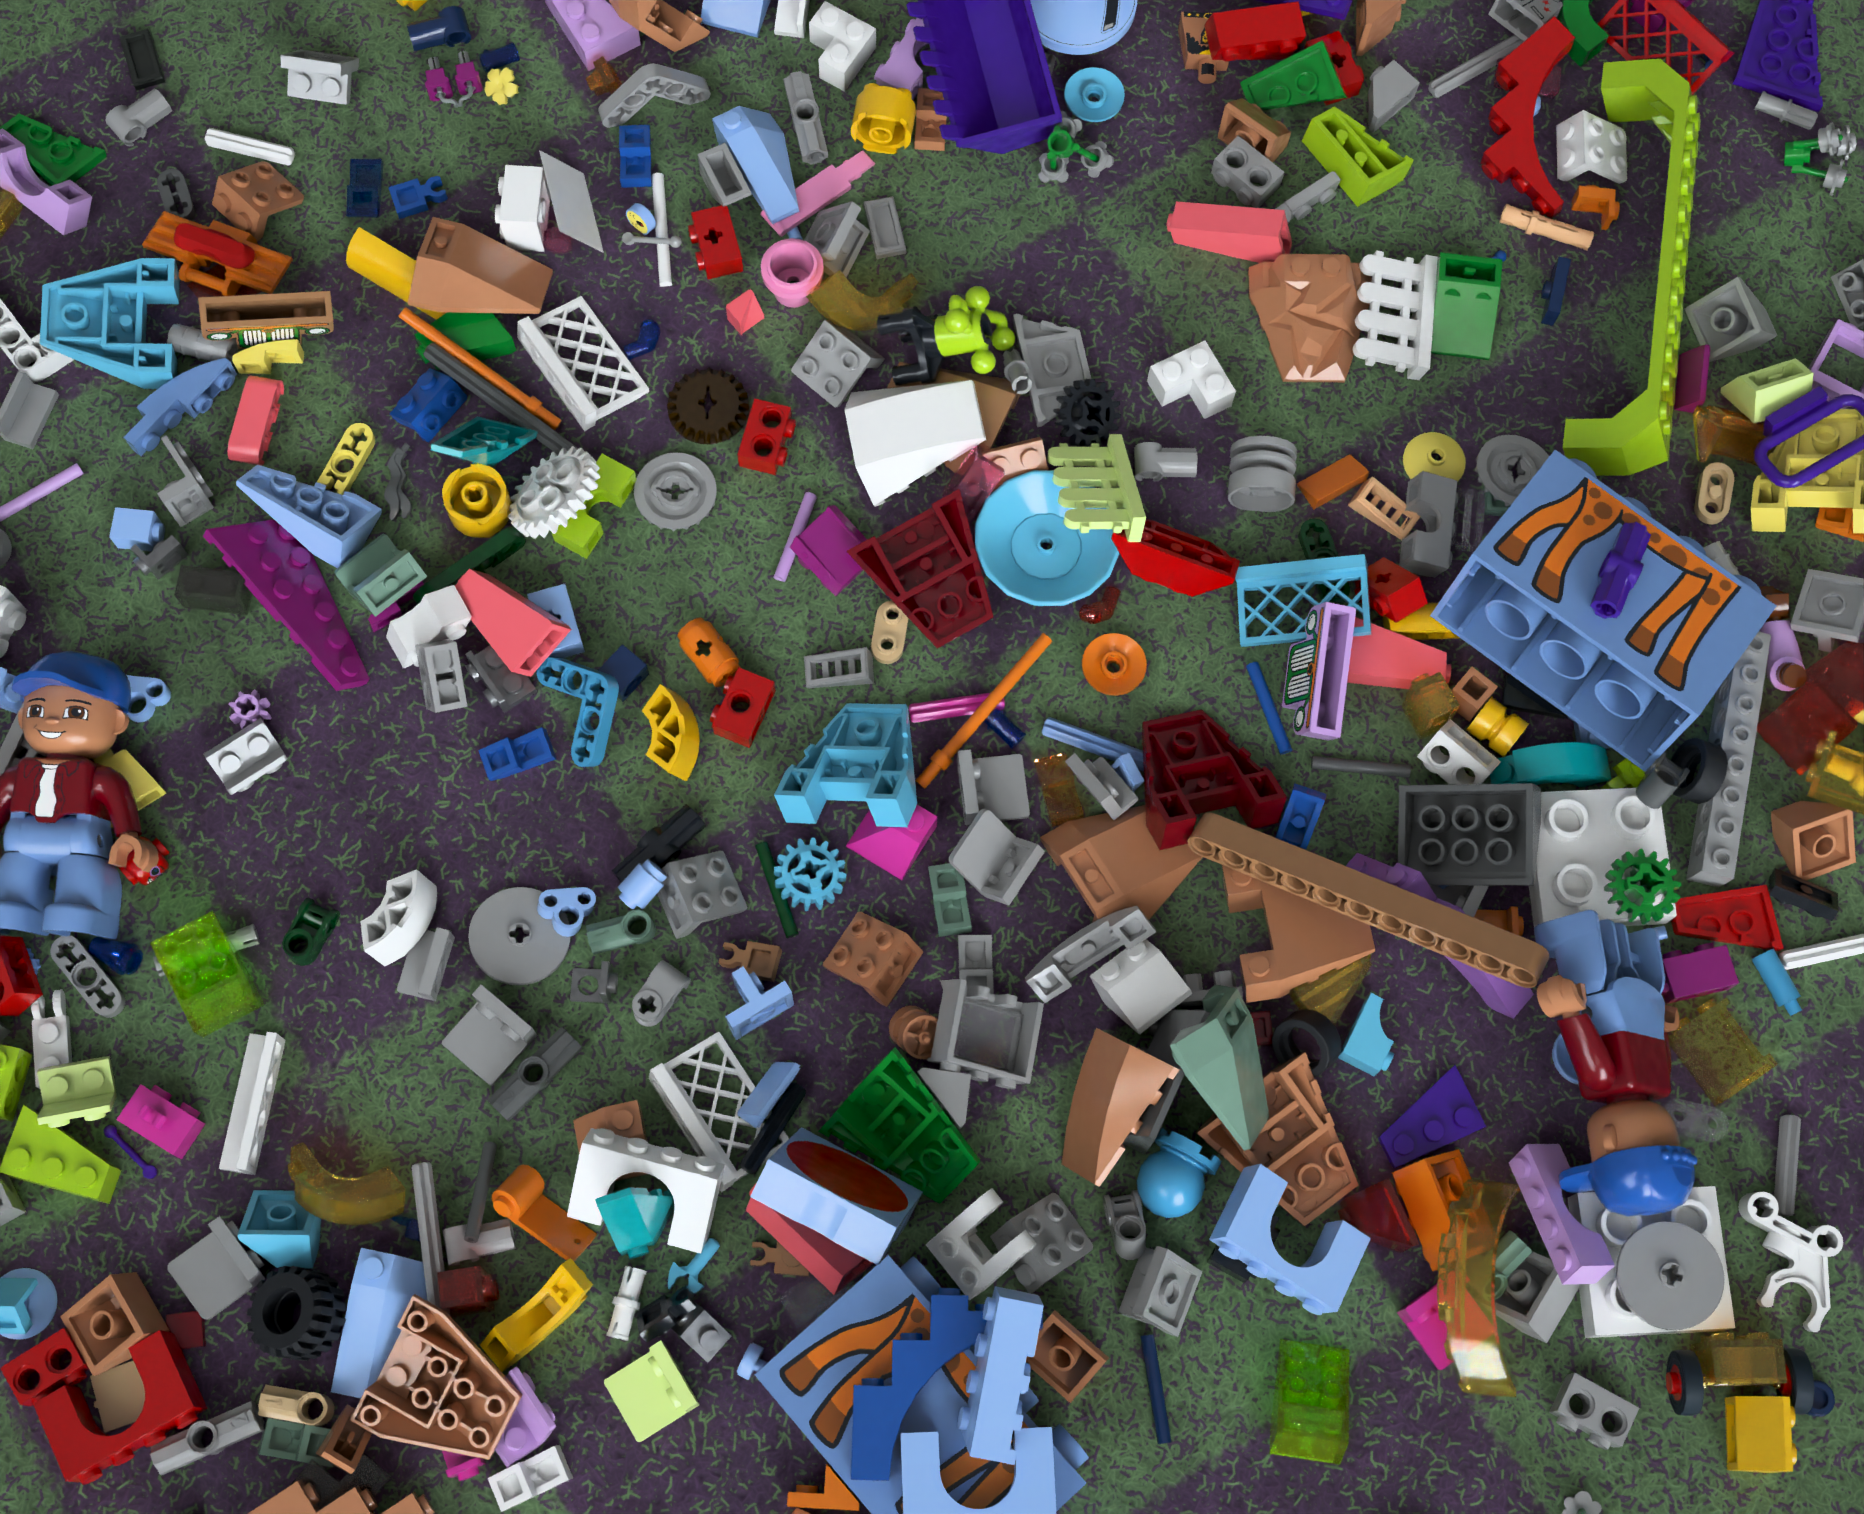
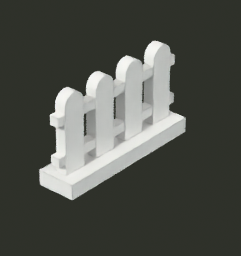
(1419, 302)

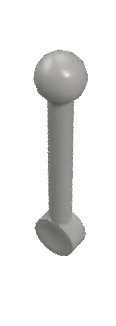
(629, 239)

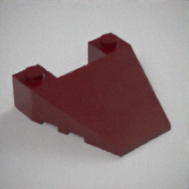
(1199, 770)

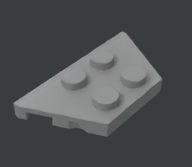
(1054, 361)

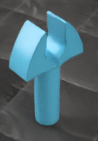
(693, 1267)

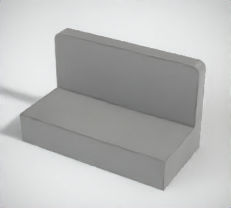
(25, 411)
(426, 964)

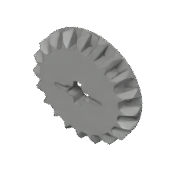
(1497, 460)
(660, 476)

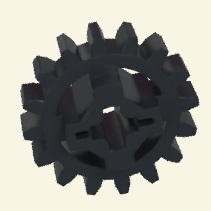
(1099, 412)

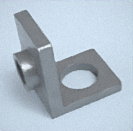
(606, 984)

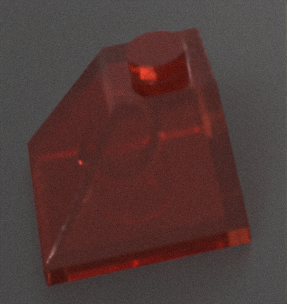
(1380, 1216)

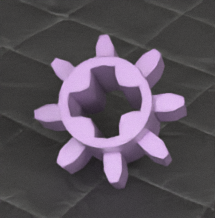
(246, 702)

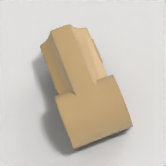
(293, 1405)

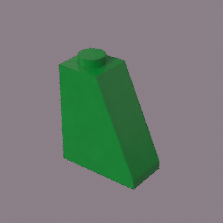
(475, 332)

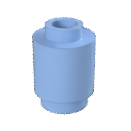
(642, 884)

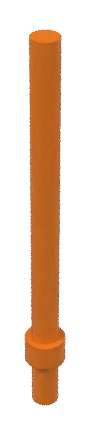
(531, 403)
(942, 758)

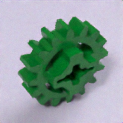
(1633, 897)

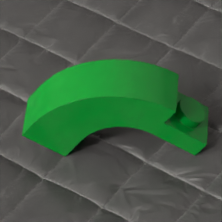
(1588, 34)

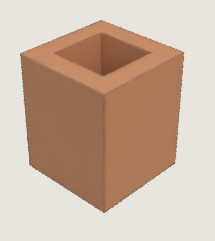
(1472, 693)

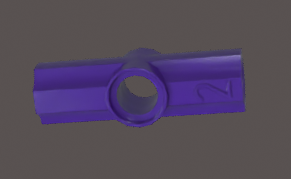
(1620, 570)

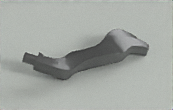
(394, 491)

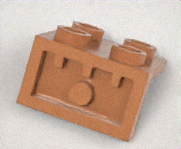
(874, 957)

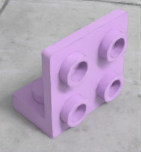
(529, 1424)

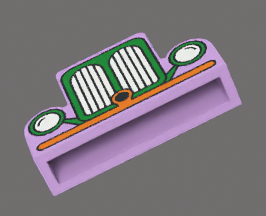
(1319, 671)

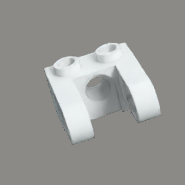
(966, 1255)

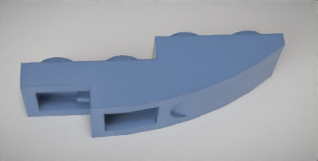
(187, 393)

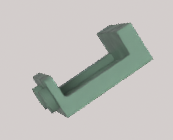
(379, 574)

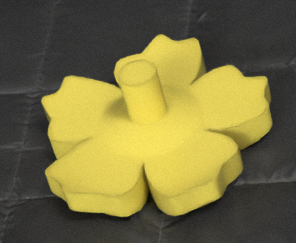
(501, 85)

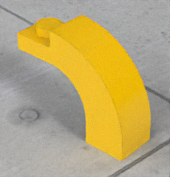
(538, 1317)

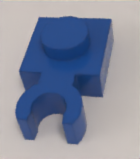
(411, 197)

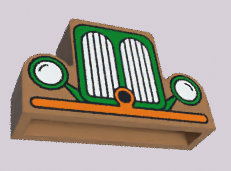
(265, 317)

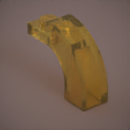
(853, 310)
(344, 1199)

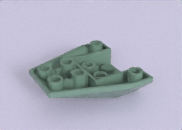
(1225, 1064)

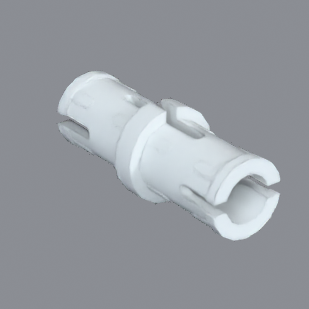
(626, 1303)

